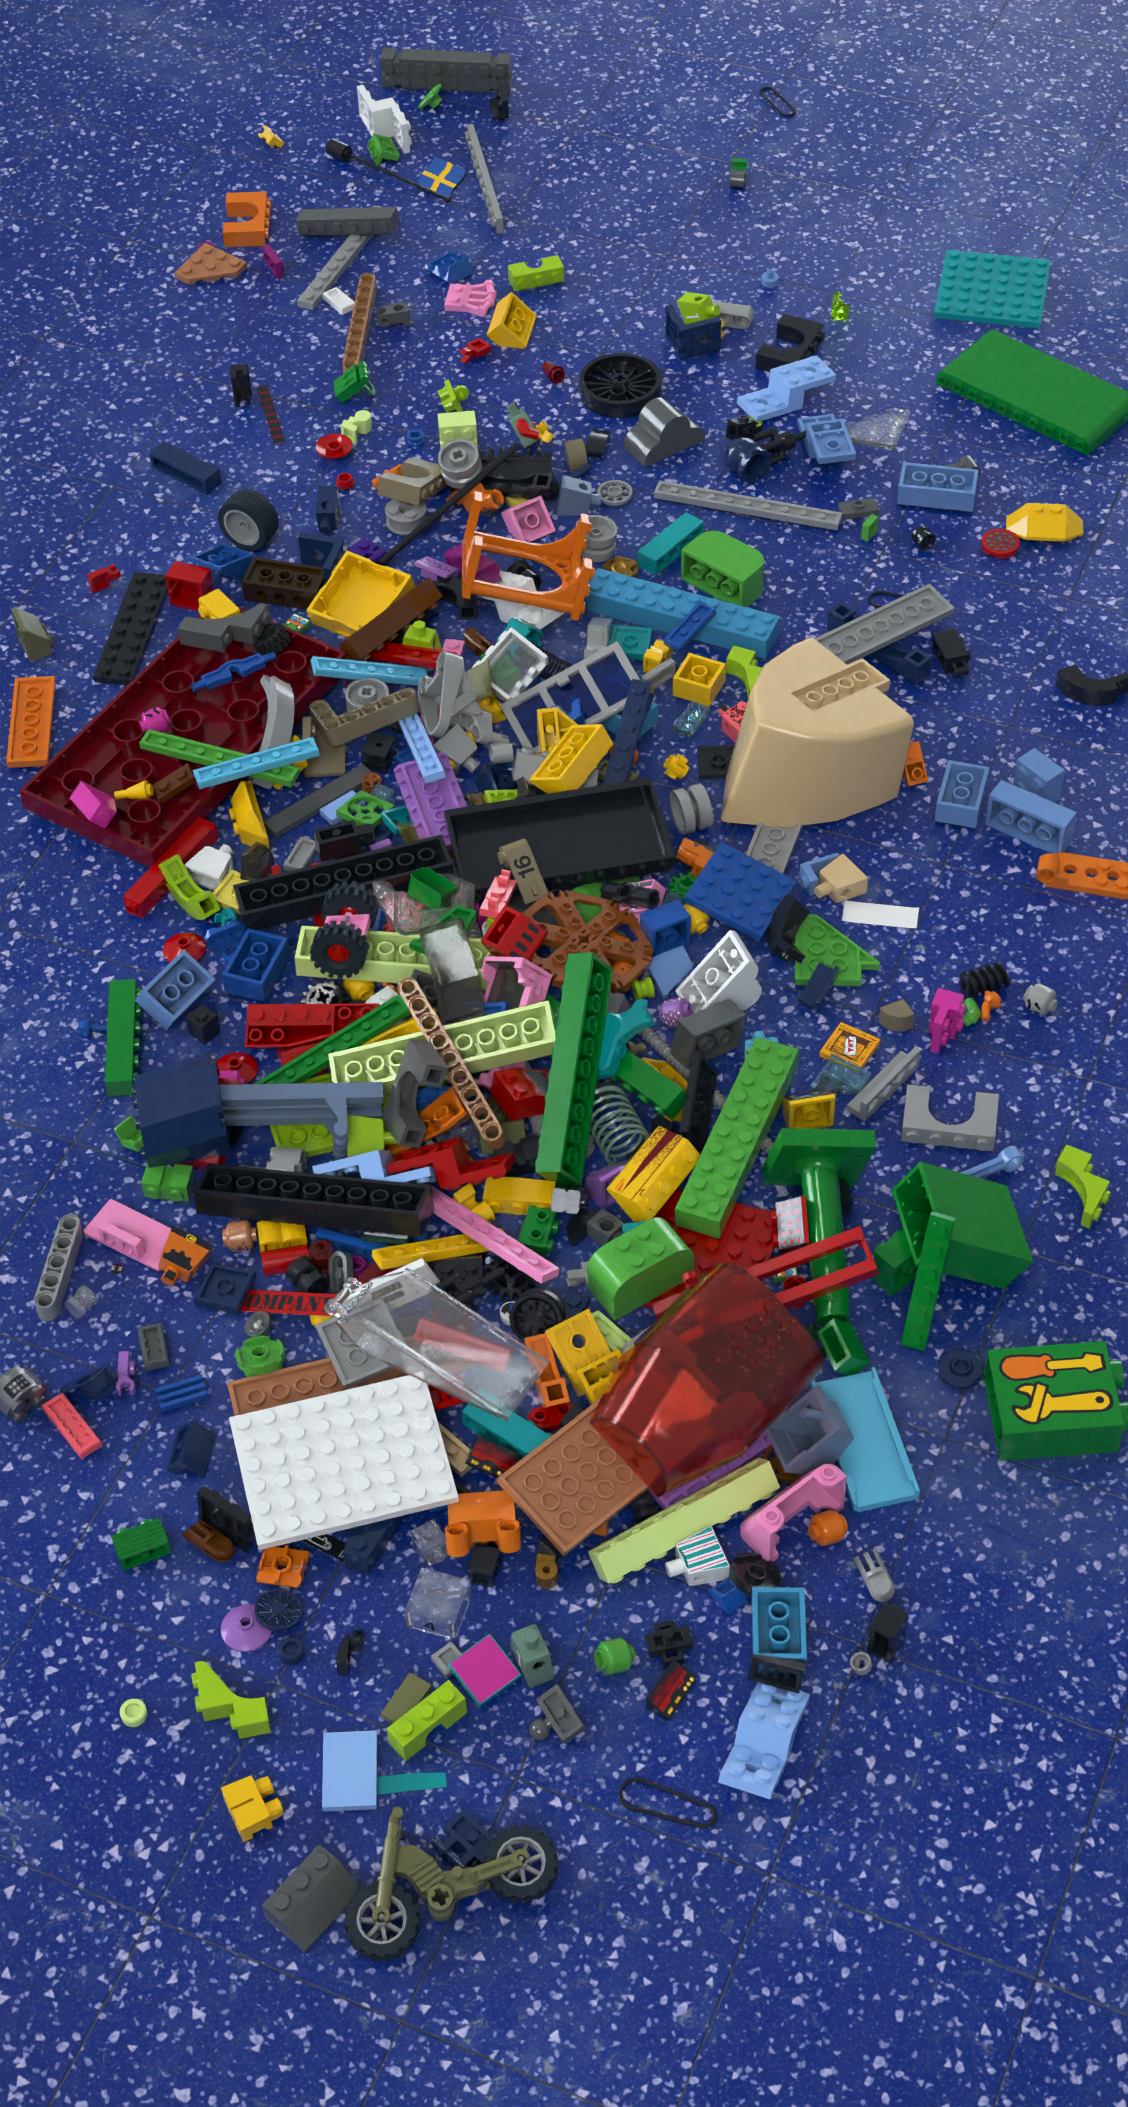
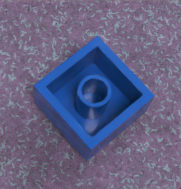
(666, 926)

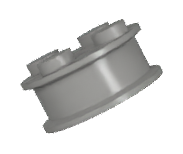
(403, 516)

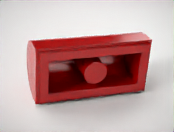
(278, 1260)

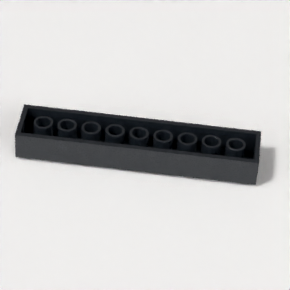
(303, 891)
(314, 1199)

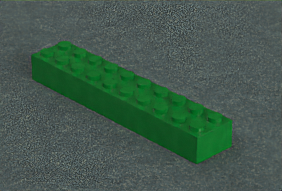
(574, 1069)

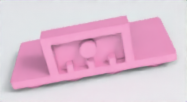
(129, 1233)

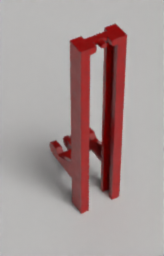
(808, 1290)

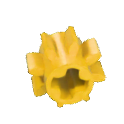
(676, 766)

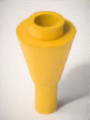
(139, 791)

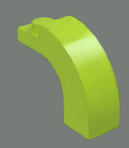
(185, 891)

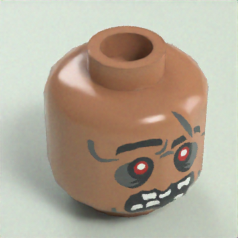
(239, 1236)

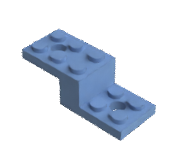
(826, 439)

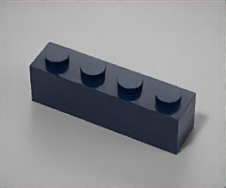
(185, 468)

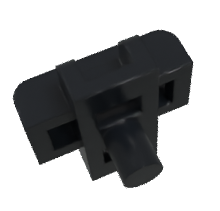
(668, 1642)

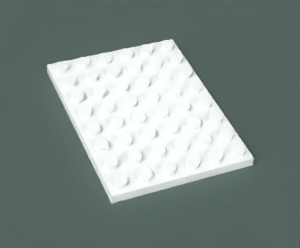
(342, 1461)

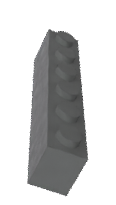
(347, 221)

